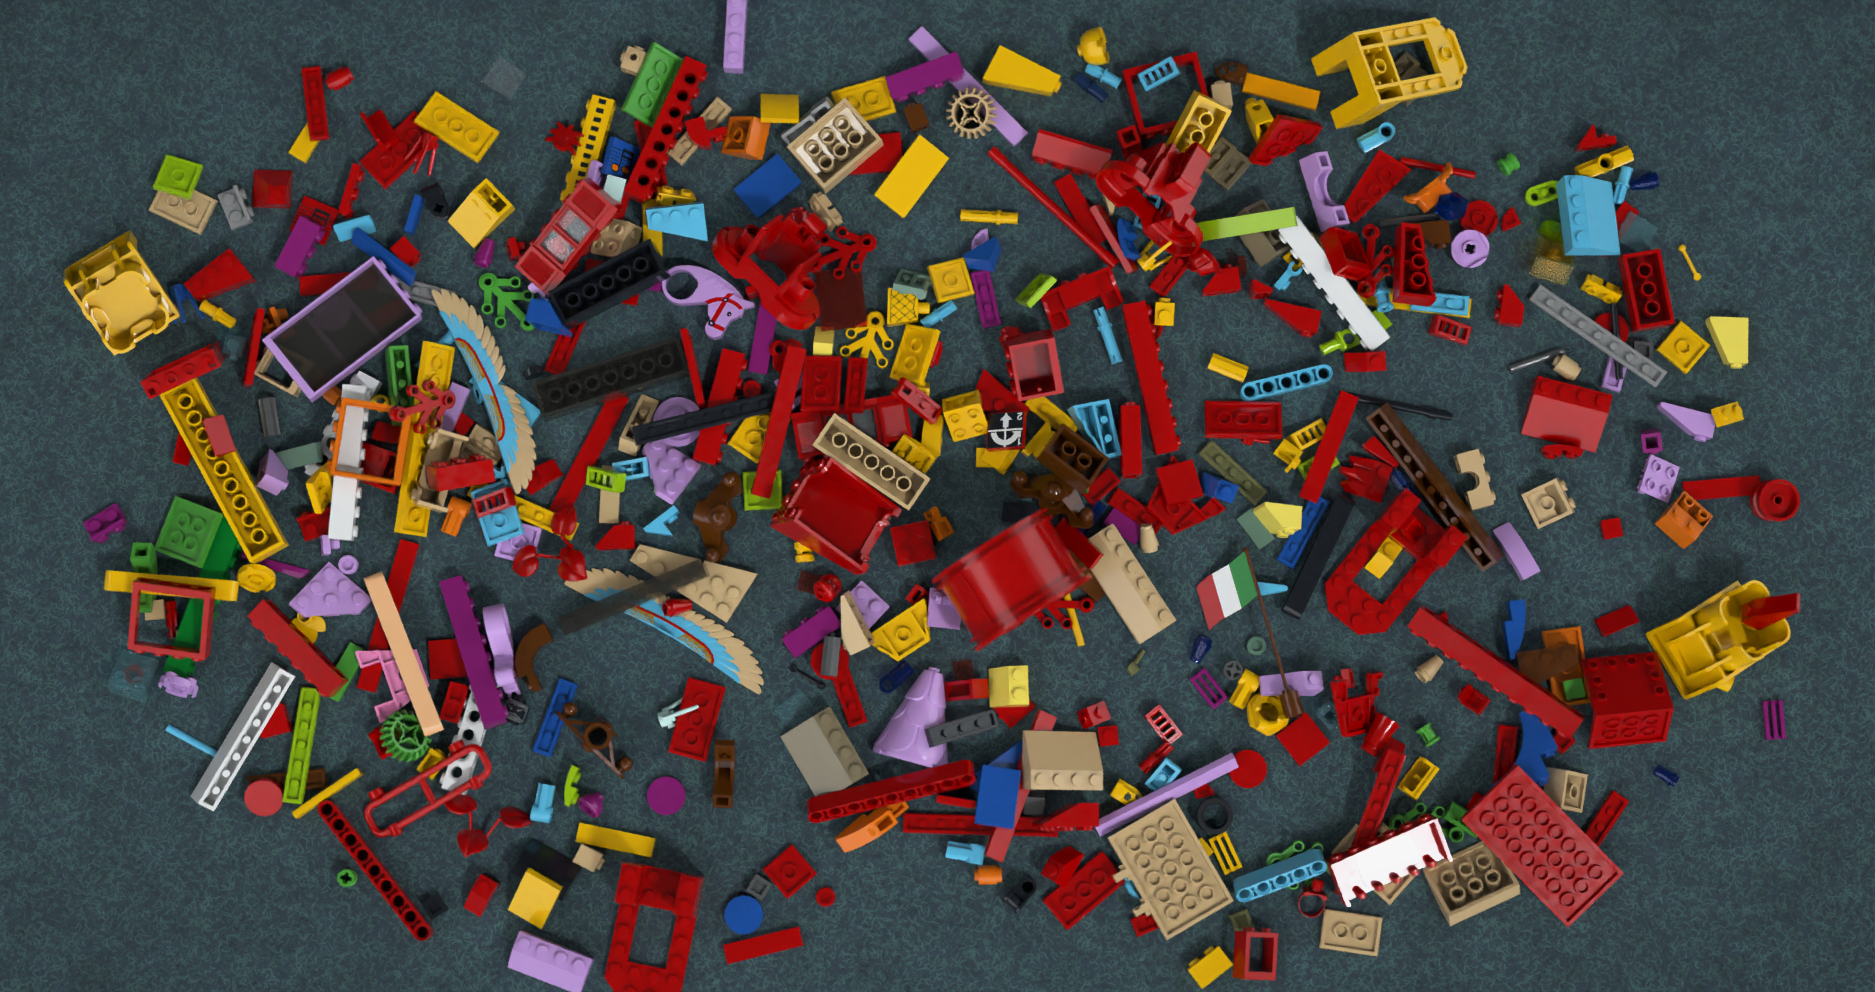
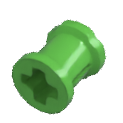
(1428, 734)
(354, 877)

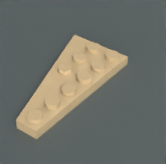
(717, 594)

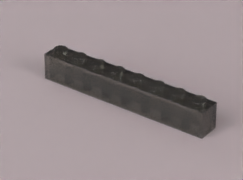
(634, 597)

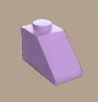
(272, 474)

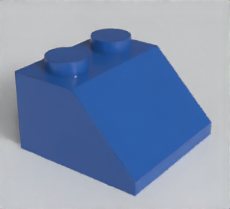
(544, 317)

